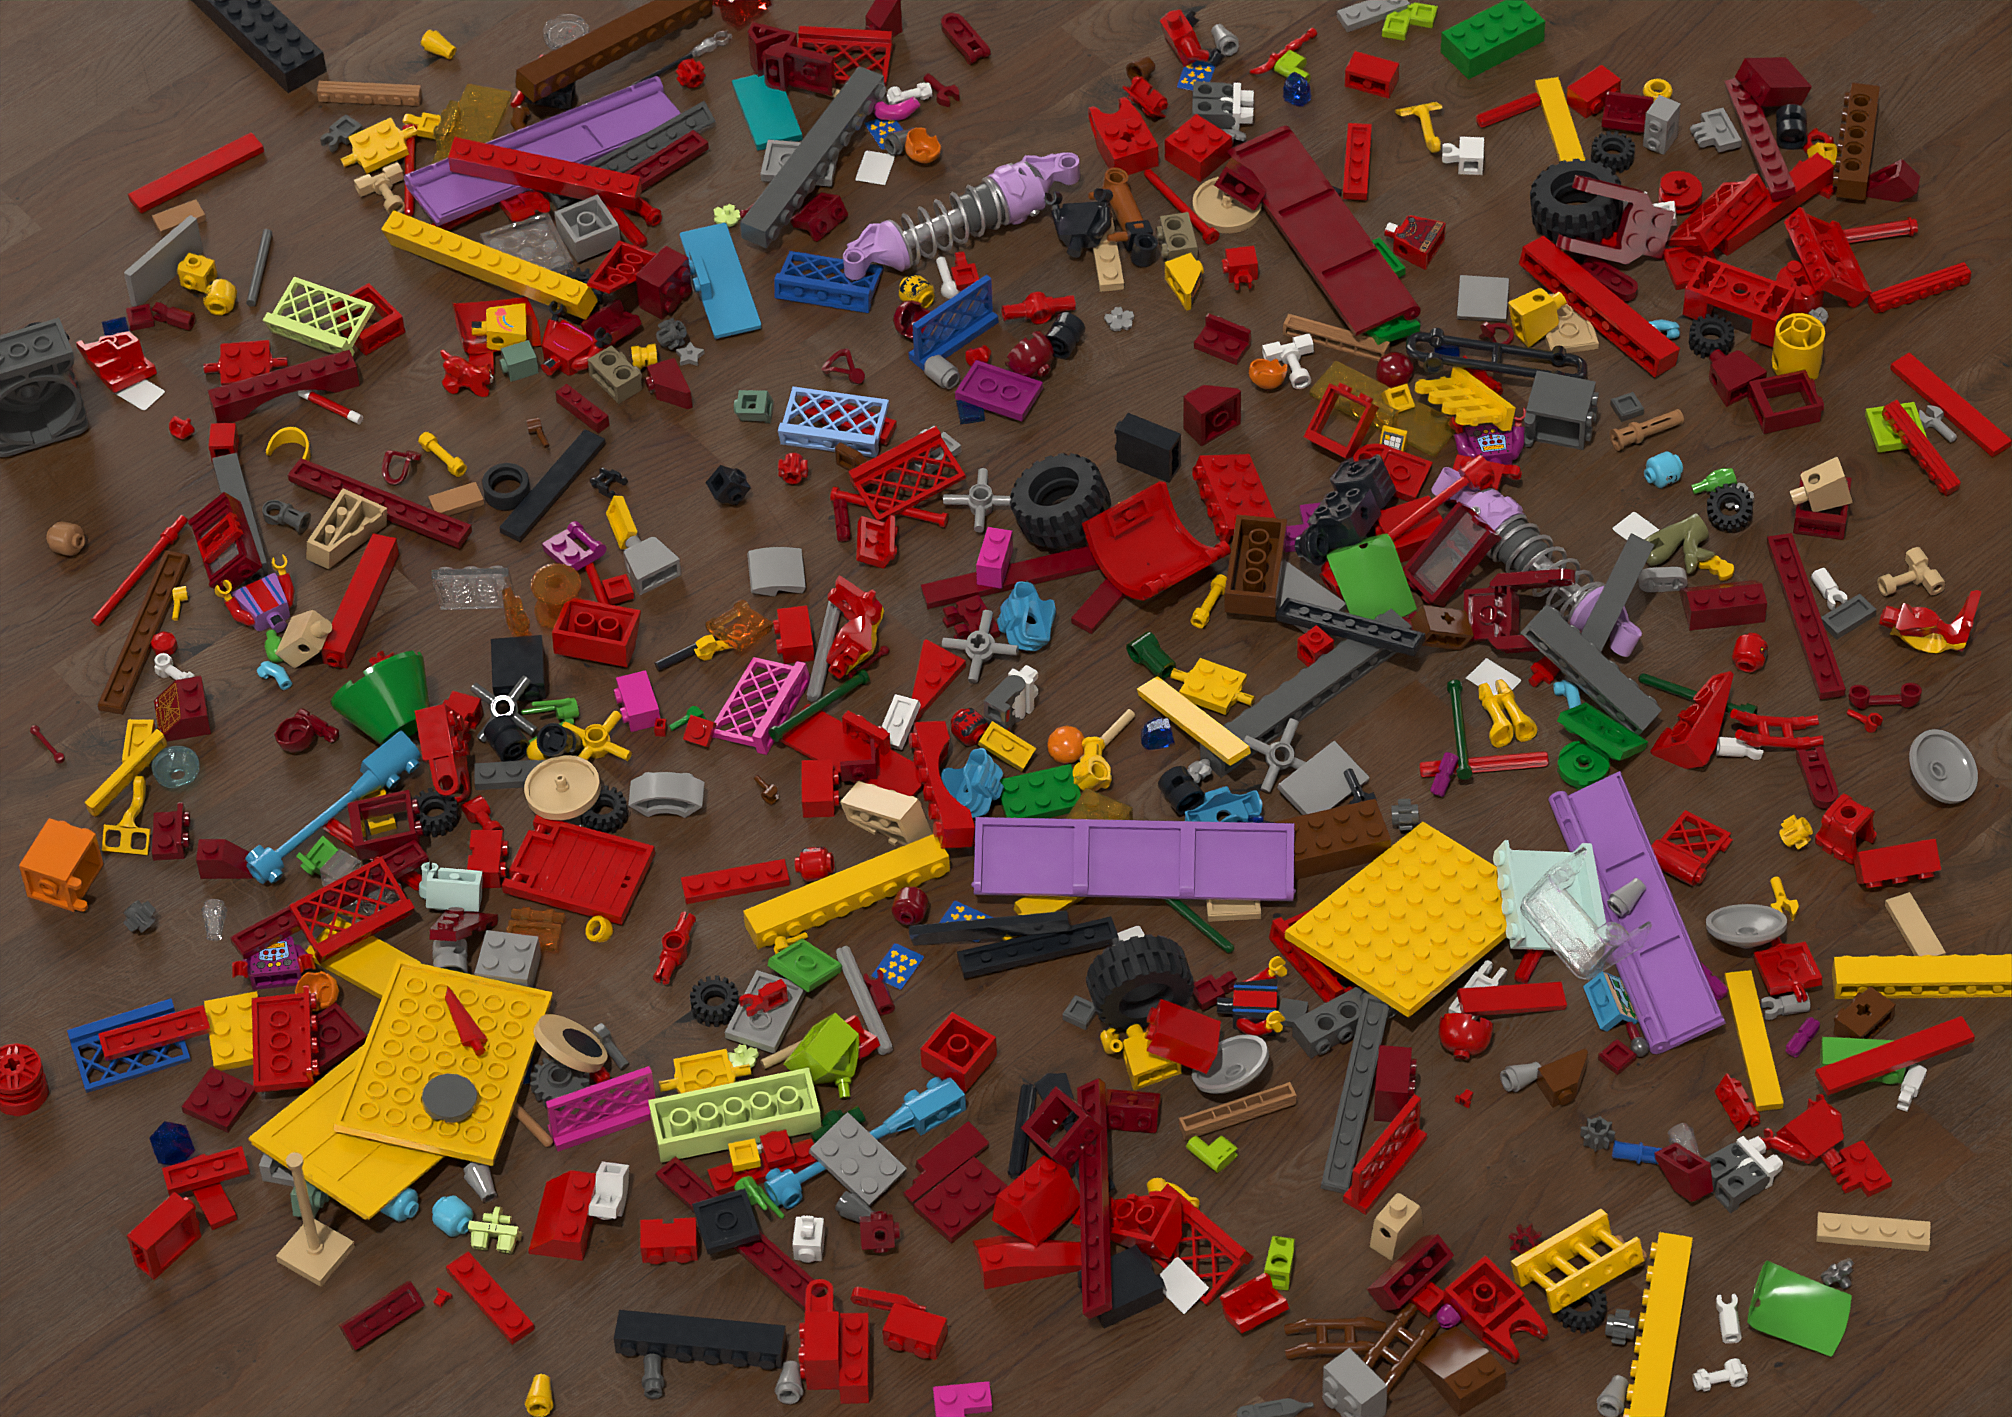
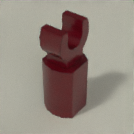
(174, 316)
(880, 994)

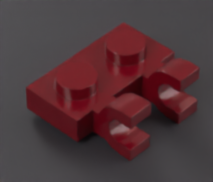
(969, 612)

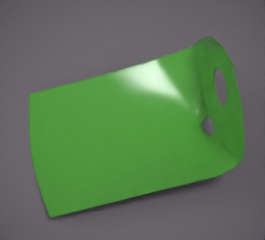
(1372, 578)
(1799, 1309)

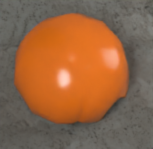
(921, 146)
(1267, 373)
(1065, 744)
(323, 985)

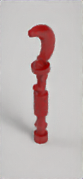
(1294, 45)

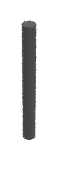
(259, 267)

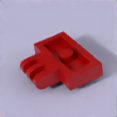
(1860, 1170)

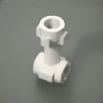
(895, 96)
(165, 668)
(1734, 1372)

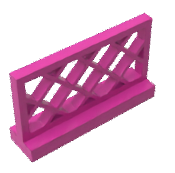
(778, 707)
(596, 1120)

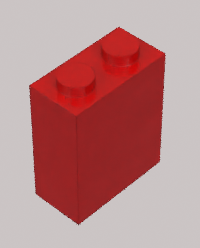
(1413, 538)
(1182, 1035)

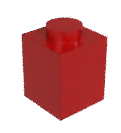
(223, 439)

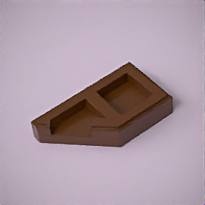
(848, 457)

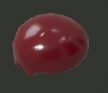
(907, 314)
(1394, 369)
(294, 734)

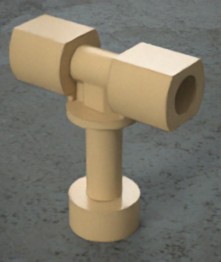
(382, 185)
(1918, 573)

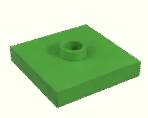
(805, 965)

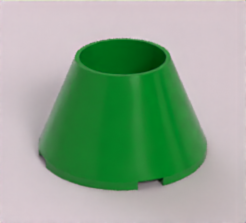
(386, 697)

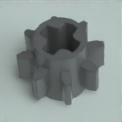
(671, 333)
(1405, 814)
(139, 916)
(1597, 1133)
(1620, 1326)

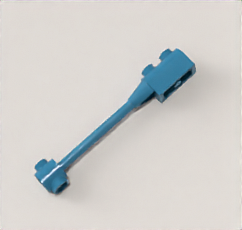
(378, 771)
(922, 1111)

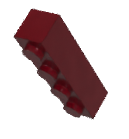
(582, 408)

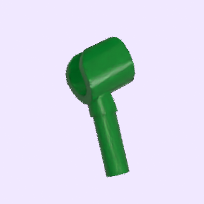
(693, 710)

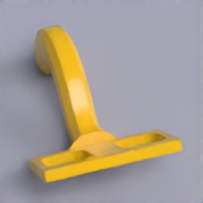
(1422, 111)
(127, 825)

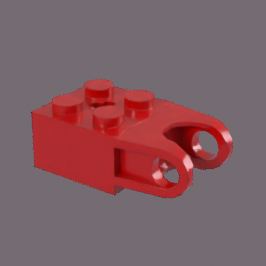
(1124, 138)
(444, 749)
(1493, 1308)
(820, 1339)

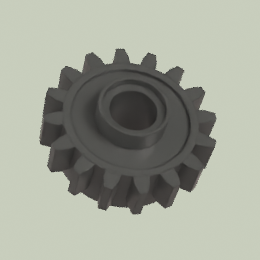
(556, 1080)

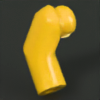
(1111, 1041)

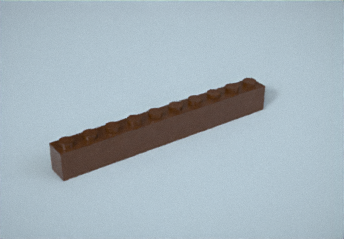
(606, 45)

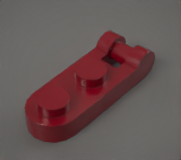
(964, 37)
(1612, 278)
(1818, 776)

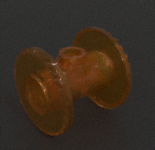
(553, 587)

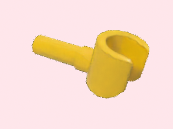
(179, 595)
(782, 943)

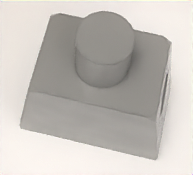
(650, 563)

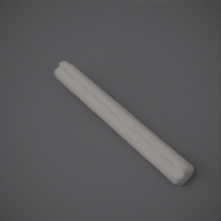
(825, 642)
(864, 999)

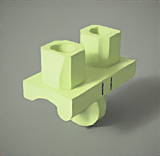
(506, 1234)

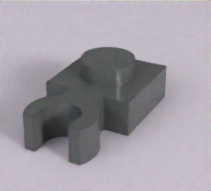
(340, 132)

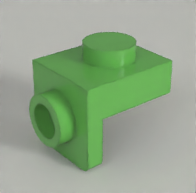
(317, 856)

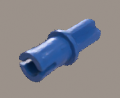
(1634, 1152)

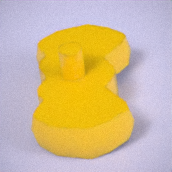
(1718, 567)

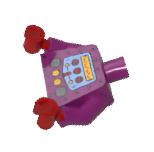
(1490, 441)
(275, 966)

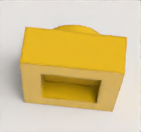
(744, 1155)

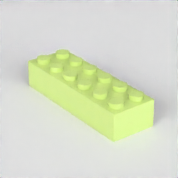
(734, 1112)

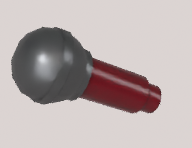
(1638, 1044)

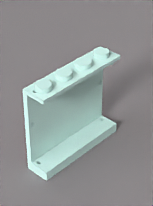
(1522, 870)

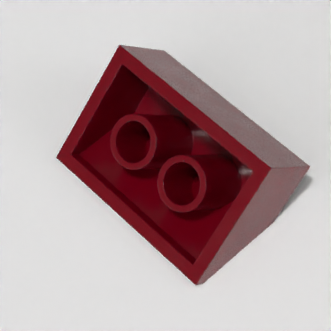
(1724, 604)

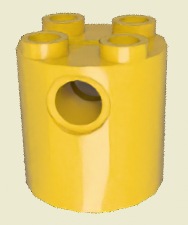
(1798, 345)

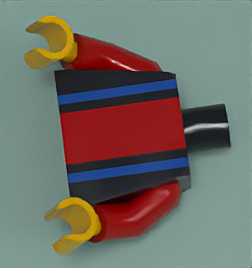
(1256, 1002)

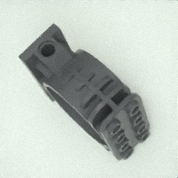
(38, 389)

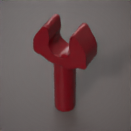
(943, 92)

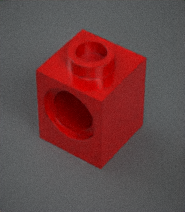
(1313, 645)

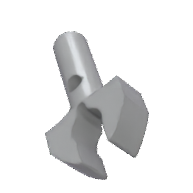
(1935, 421)

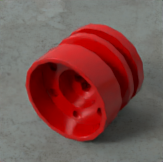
(21, 1080)

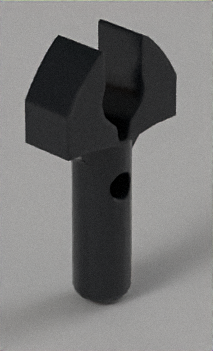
(1356, 789)

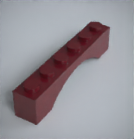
(238, 399)

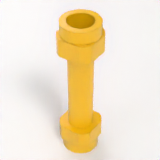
(430, 443)
(1201, 615)

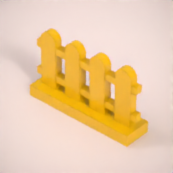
(1468, 399)

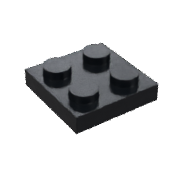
(726, 1221)

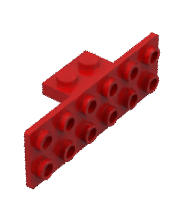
(828, 738)

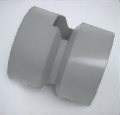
(451, 955)

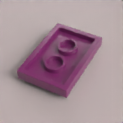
(999, 390)

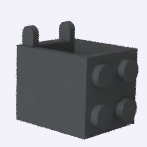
(1560, 411)

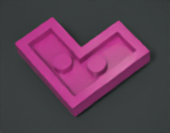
(962, 1399)

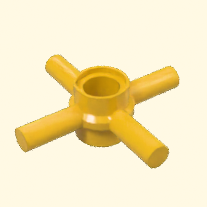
(597, 739)

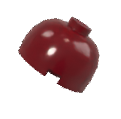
(1031, 356)

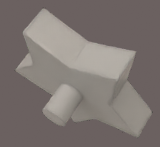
(689, 354)

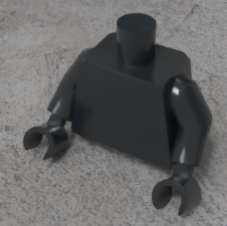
(1081, 223)

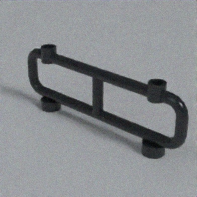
(1434, 361)

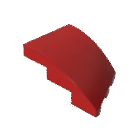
(117, 360)

